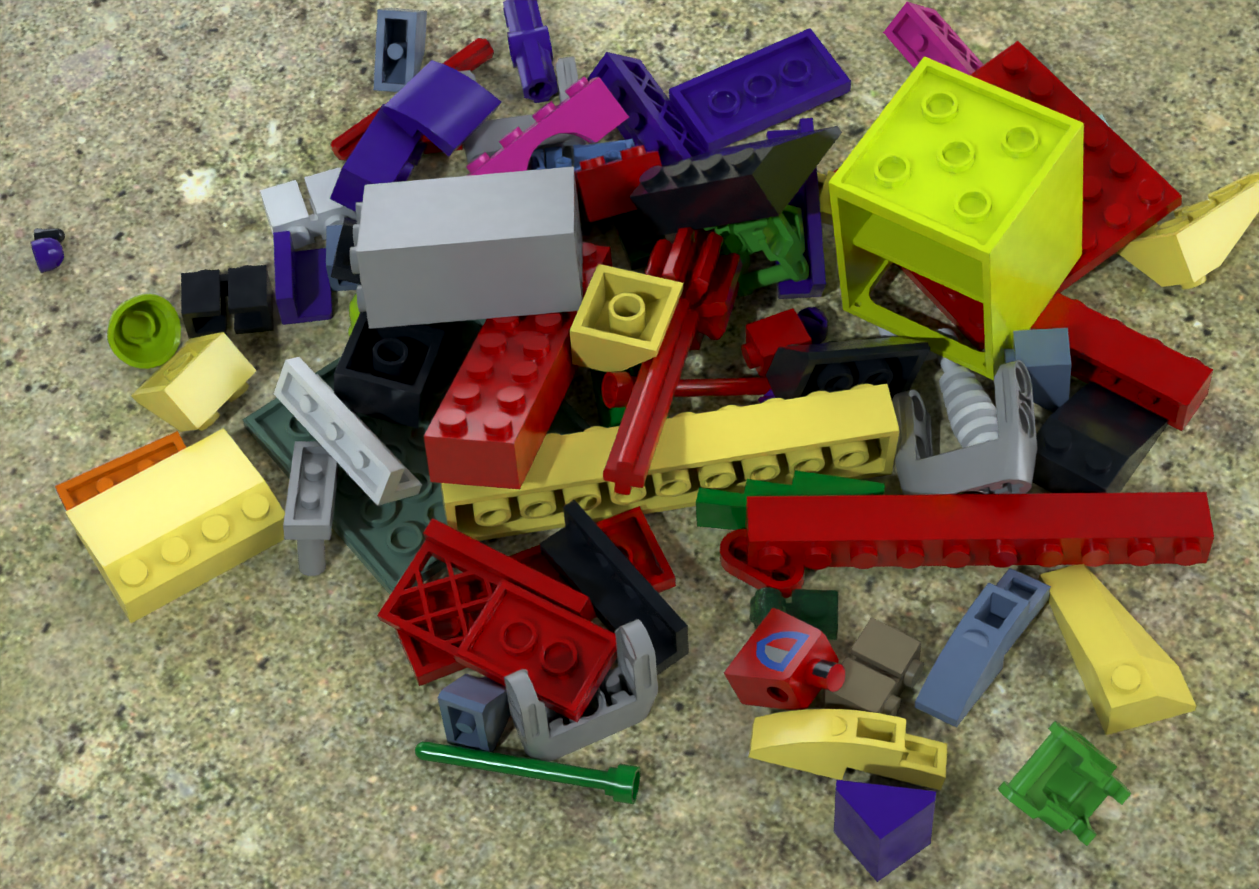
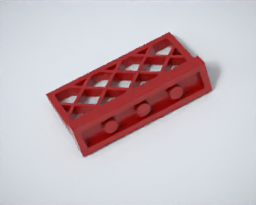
(475, 562)

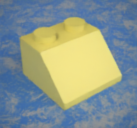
(622, 319)
(196, 382)

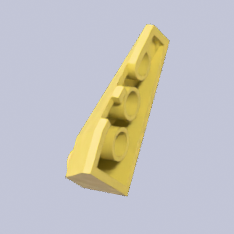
(1198, 237)
(1117, 660)

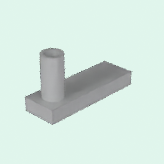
(310, 504)

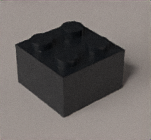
(390, 370)

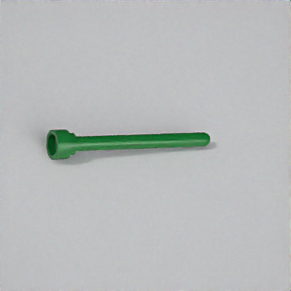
(617, 782)

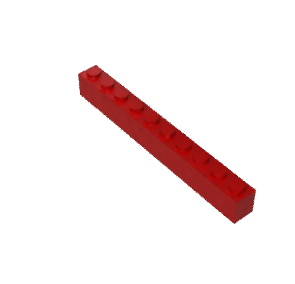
(978, 530)

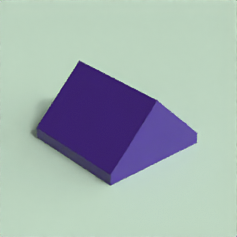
(883, 823)

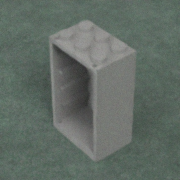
(468, 248)

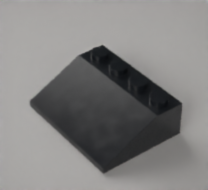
(730, 182)

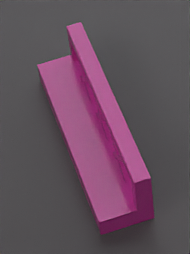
(923, 32)

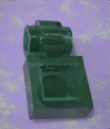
(813, 607)

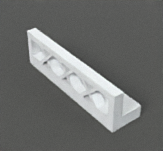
(344, 434)

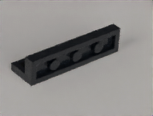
(613, 584)

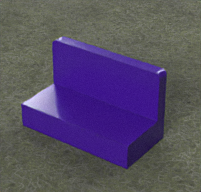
(301, 282)

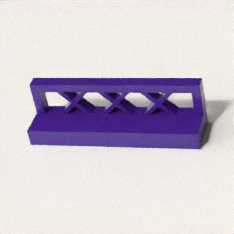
(651, 114)
(808, 200)

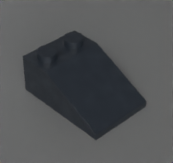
(1094, 442)

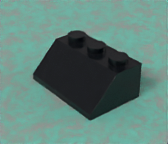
(845, 364)

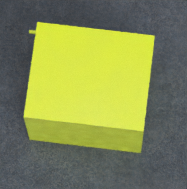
(967, 195)

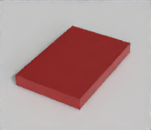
(556, 647)

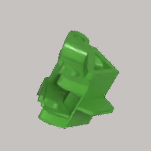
(779, 239)
(1065, 783)

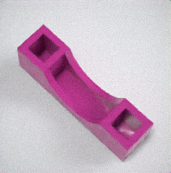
(586, 113)

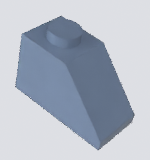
(398, 47)
(1047, 361)
(474, 712)

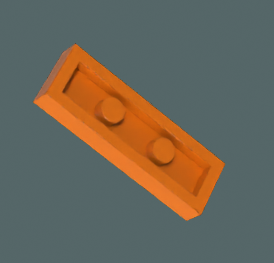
(104, 477)

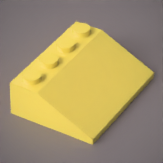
(179, 524)

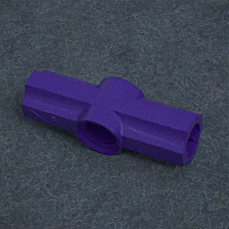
(530, 49)

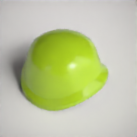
(144, 331)

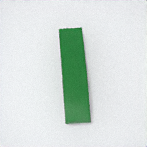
(728, 509)

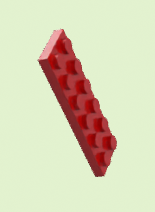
(626, 530)

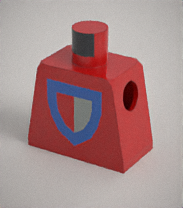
(784, 664)

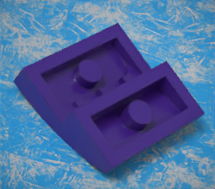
(441, 106)

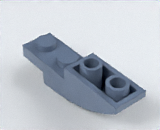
(979, 644)

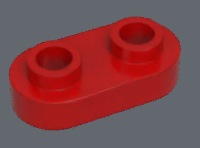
(735, 544)

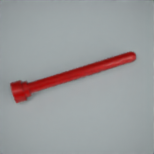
(619, 385)

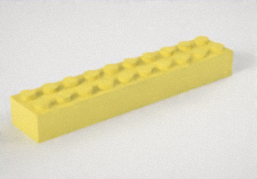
(822, 433)

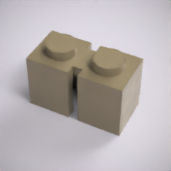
(882, 670)

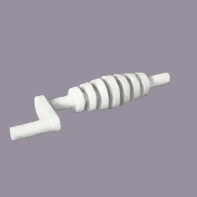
(967, 404)

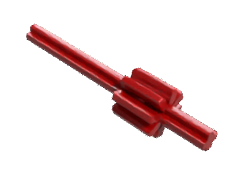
(702, 310)

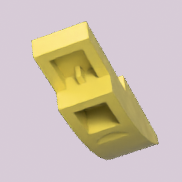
(840, 738)

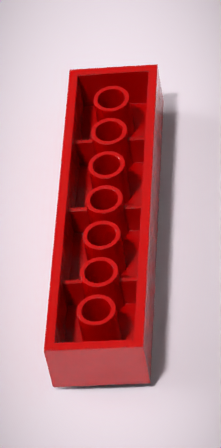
(506, 396)

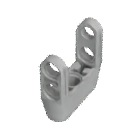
(487, 136)
(984, 468)
(543, 729)

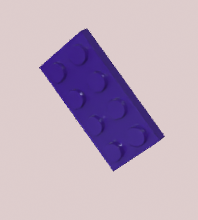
(759, 90)

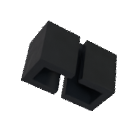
(206, 294)

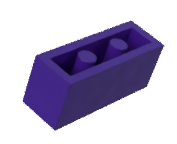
(380, 156)

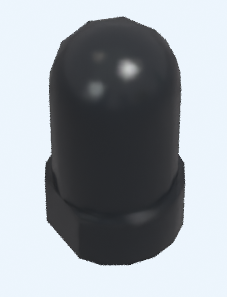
(55, 233)

